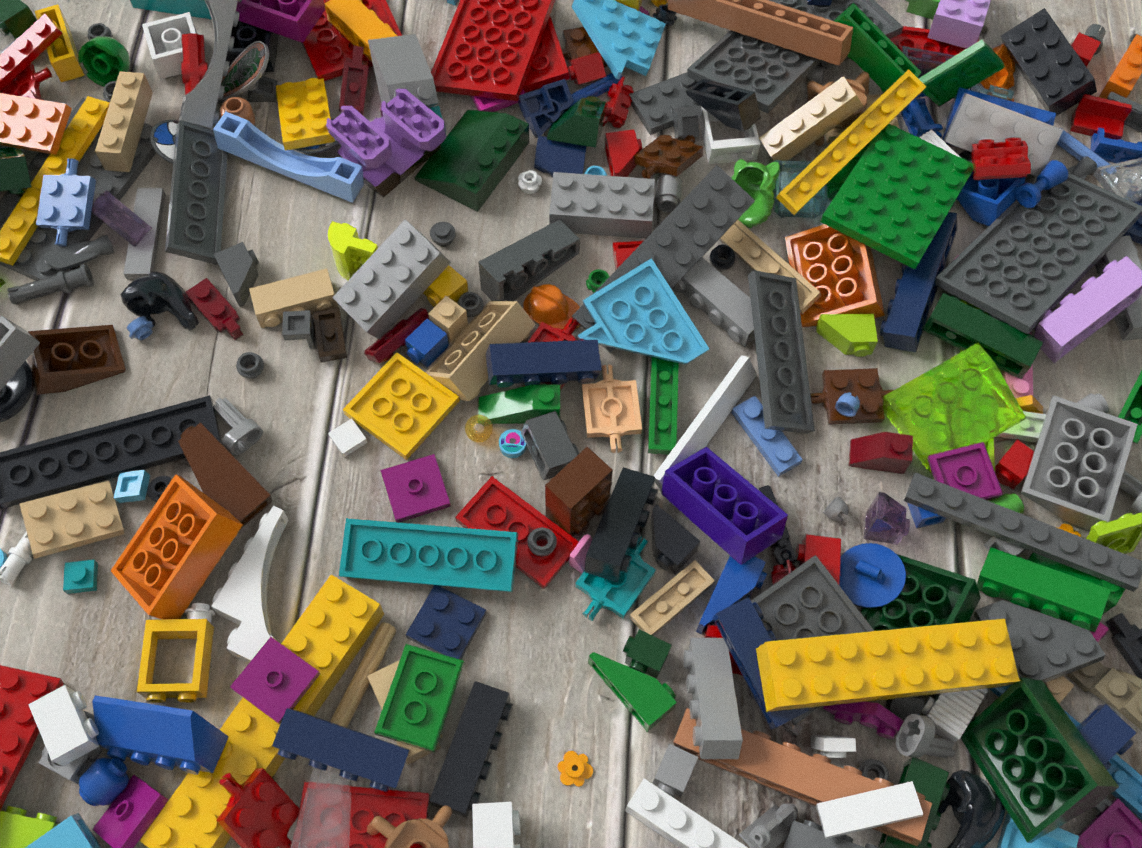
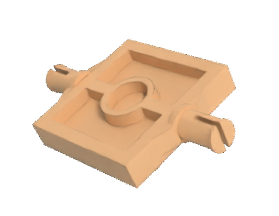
(611, 409)

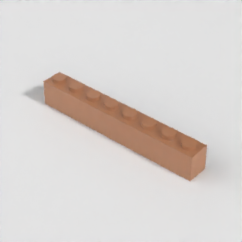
(774, 24)
(801, 775)

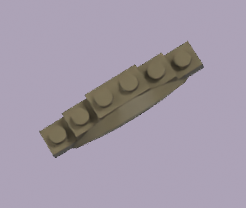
(1114, 687)

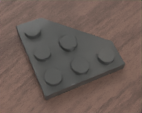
(1043, 644)

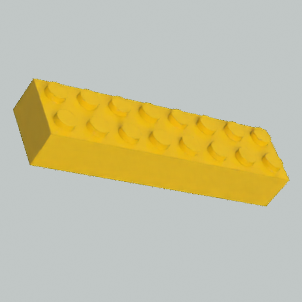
(885, 664)

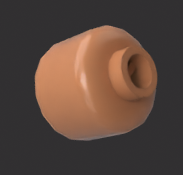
(238, 107)

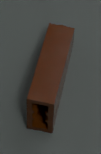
(222, 475)

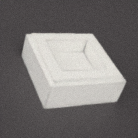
(347, 437)

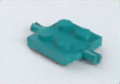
(617, 596)

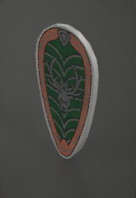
(245, 70)

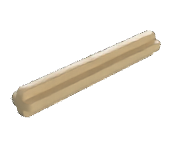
(360, 680)

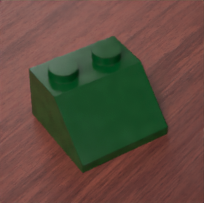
(580, 123)

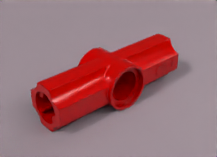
(194, 63)

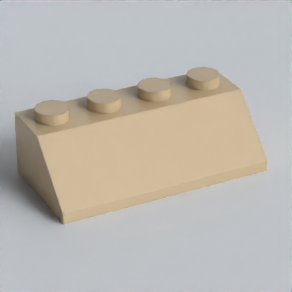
(464, 363)

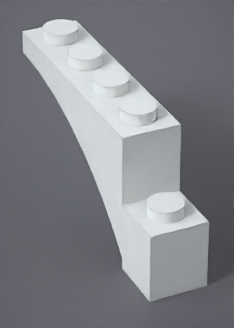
(245, 592)

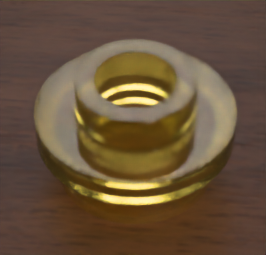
(478, 436)

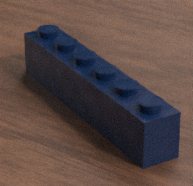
(917, 291)

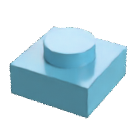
(132, 486)

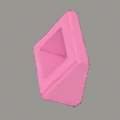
(578, 555)

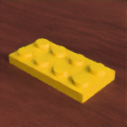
(303, 113)

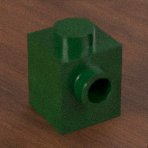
(646, 653)

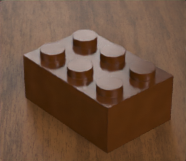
(578, 492)

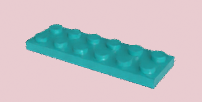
(429, 554)

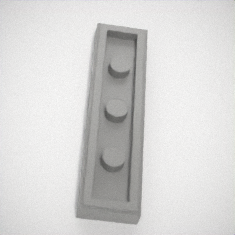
(141, 259)

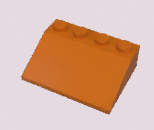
(838, 269)
(175, 549)

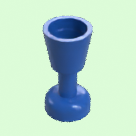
(1051, 176)

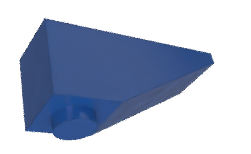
(732, 587)

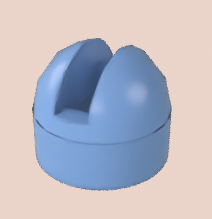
(847, 404)

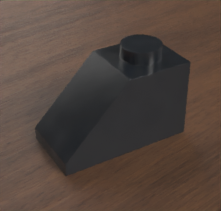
(671, 541)

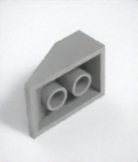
(402, 65)

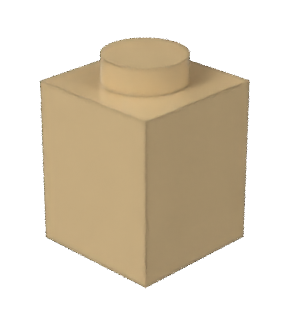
(449, 318)

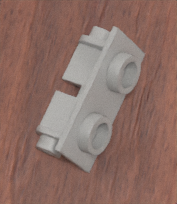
(771, 827)

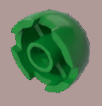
(104, 59)

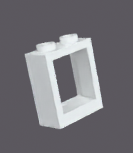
(731, 149)

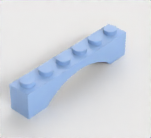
(330, 175)

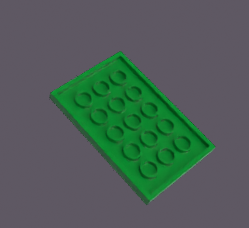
(898, 195)

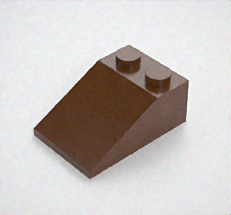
(74, 357)

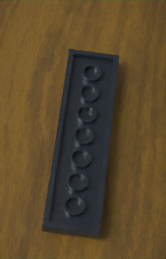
(100, 452)

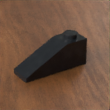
(727, 103)

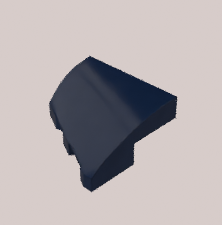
(545, 105)
(559, 156)

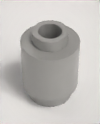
(668, 192)

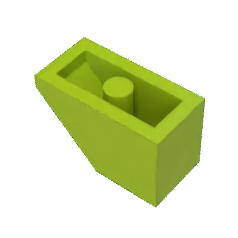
(849, 332)

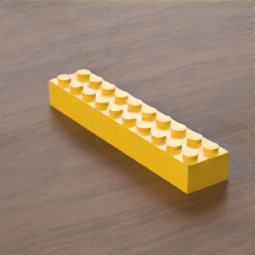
(328, 640)

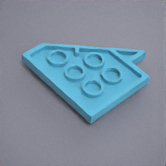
(620, 34)
(643, 318)

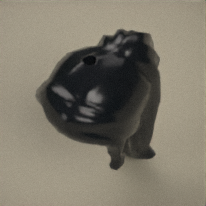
(157, 295)
(975, 809)

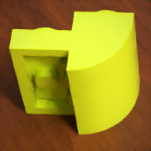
(348, 249)

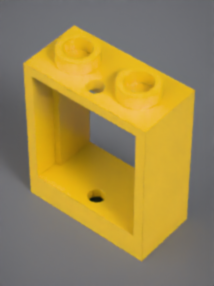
(176, 629)

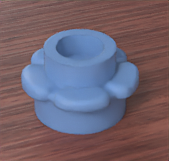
(140, 328)

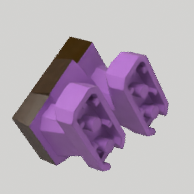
(389, 145)

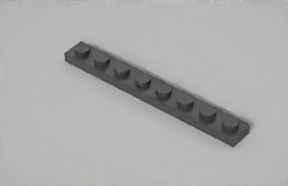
(1025, 532)

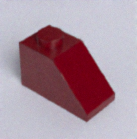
(882, 452)

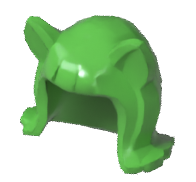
(760, 185)

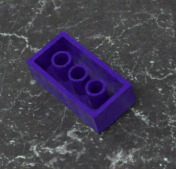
(724, 505)

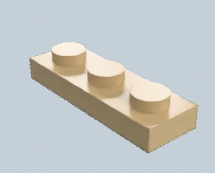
(672, 599)

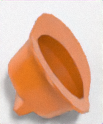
(549, 306)

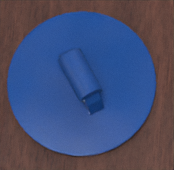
(871, 575)

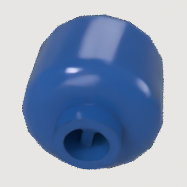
(103, 781)

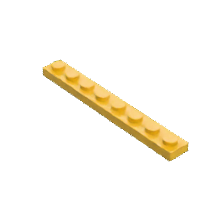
(850, 142)
(74, 144)

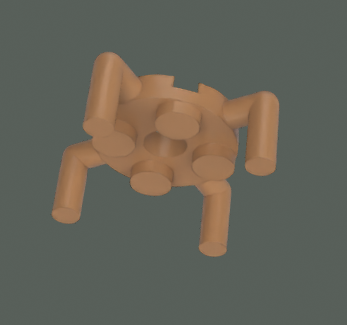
(860, 87)
(414, 831)

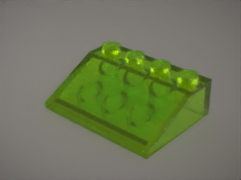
(954, 405)

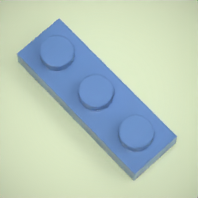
(770, 443)

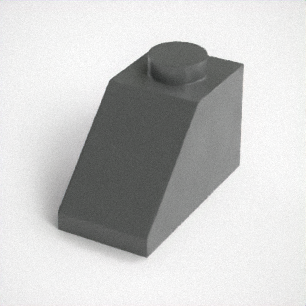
(239, 270)

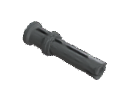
(63, 282)

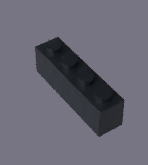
(620, 525)
(471, 748)

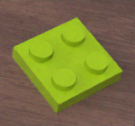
(1118, 534)

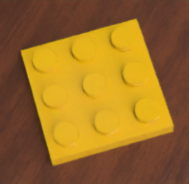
(401, 405)

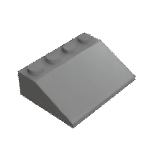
(1079, 462)

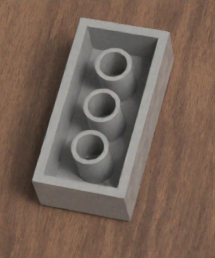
(984, 120)
(603, 204)
(391, 279)

